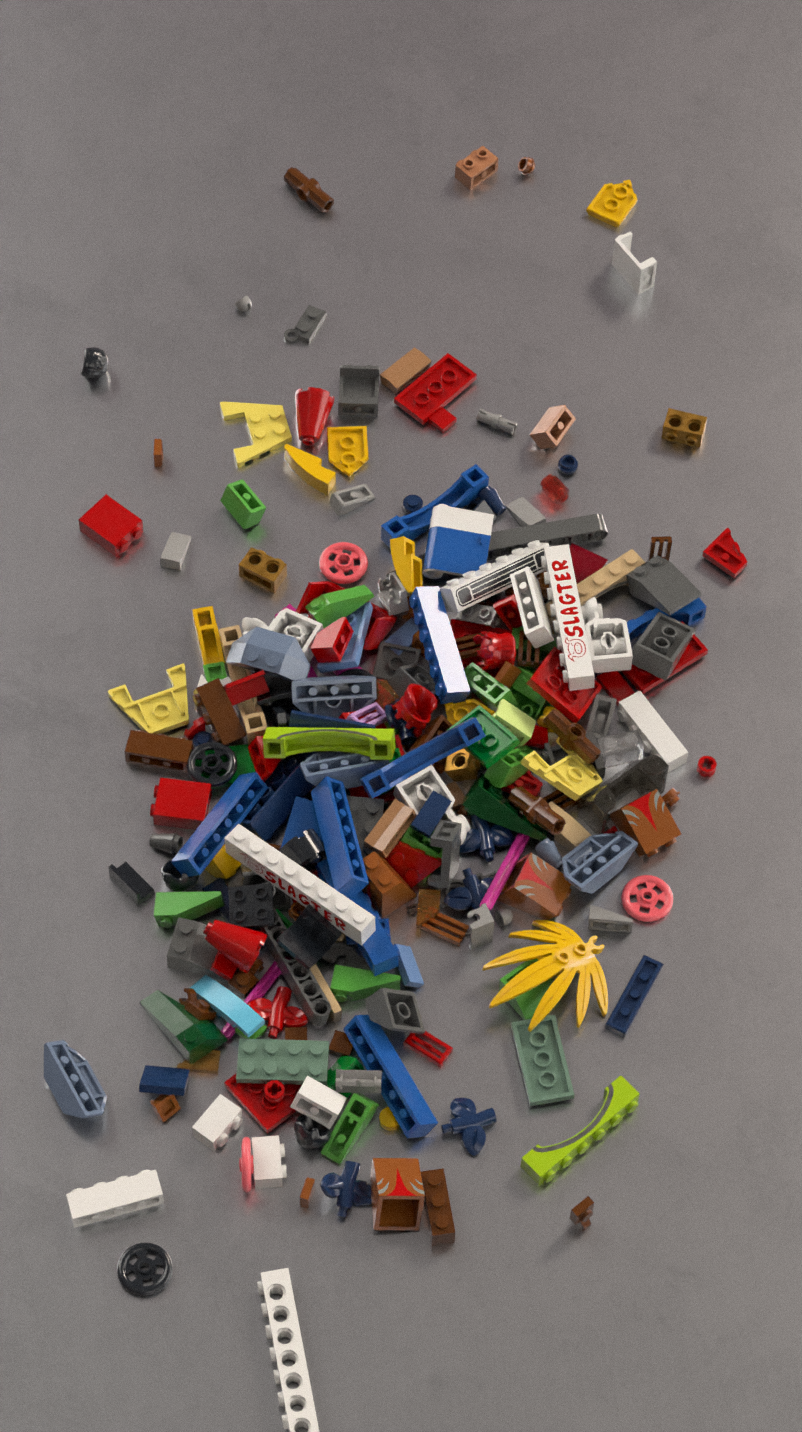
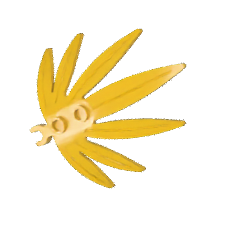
(566, 958)

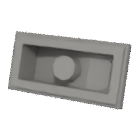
(350, 499)
(525, 512)
(175, 551)
(608, 921)

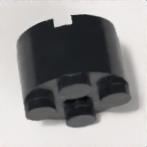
(305, 850)

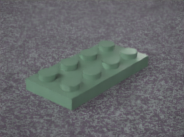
(282, 1061)
(542, 1061)

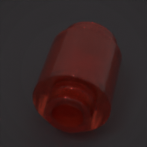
(555, 489)

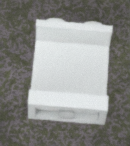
(638, 275)

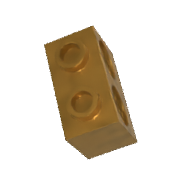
(684, 427)
(261, 573)
(462, 766)

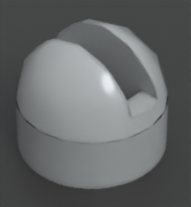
(244, 304)
(503, 916)

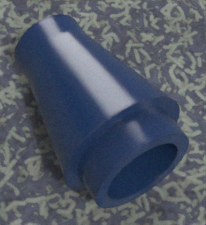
(493, 500)

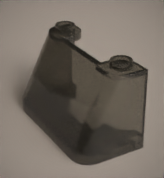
(641, 775)

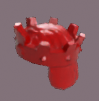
(495, 649)
(416, 707)

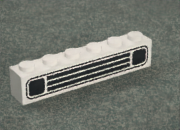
(491, 578)

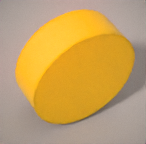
(388, 1120)

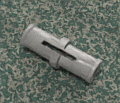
(496, 421)

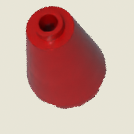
(312, 413)
(235, 943)

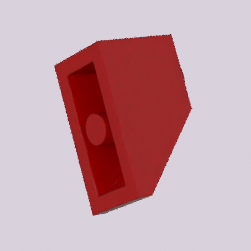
(508, 611)
(332, 641)
(262, 765)

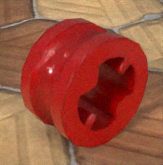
(703, 771)
(268, 1088)

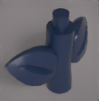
(406, 735)
(485, 837)
(469, 895)
(469, 1124)
(347, 1188)

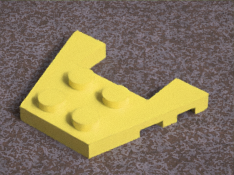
(265, 425)
(158, 711)
(568, 775)

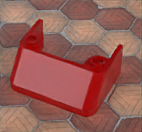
(379, 623)

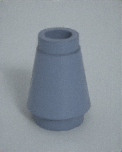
(549, 853)

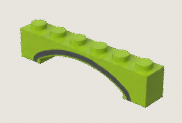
(371, 742)
(543, 1162)

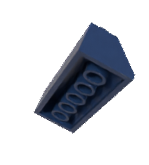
(278, 800)

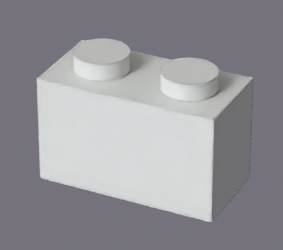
(318, 1102)
(217, 1123)
(267, 1162)

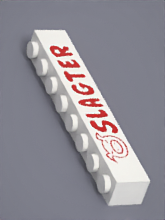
(569, 618)
(300, 884)

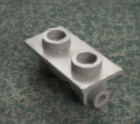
(480, 615)
(358, 1081)

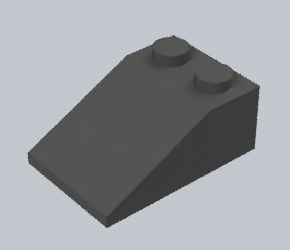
(662, 585)
(662, 646)
(190, 950)

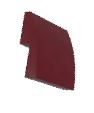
(585, 562)

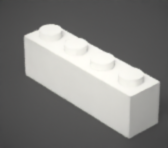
(531, 607)
(653, 731)
(114, 1198)

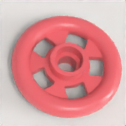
(337, 549)
(651, 882)
(246, 1164)

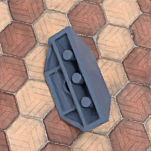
(272, 652)
(333, 694)
(340, 766)
(597, 860)
(72, 1081)

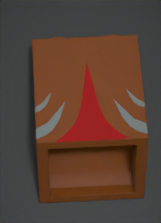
(647, 823)
(385, 886)
(535, 888)
(396, 1193)

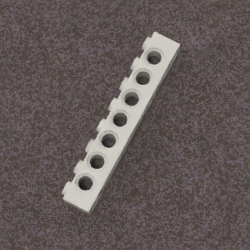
(279, 1282)

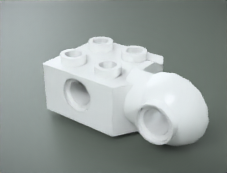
(290, 624)
(606, 639)
(417, 789)

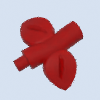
(278, 1012)

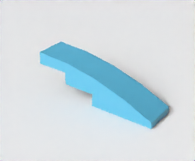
(228, 1005)

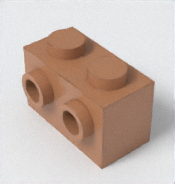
(476, 167)
(552, 427)

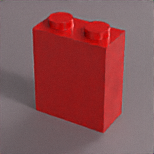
(111, 525)
(180, 803)

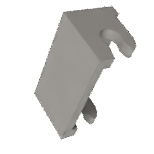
(393, 595)
(482, 929)

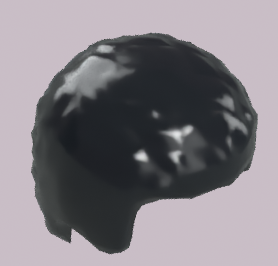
(94, 363)
(176, 881)
(310, 1133)

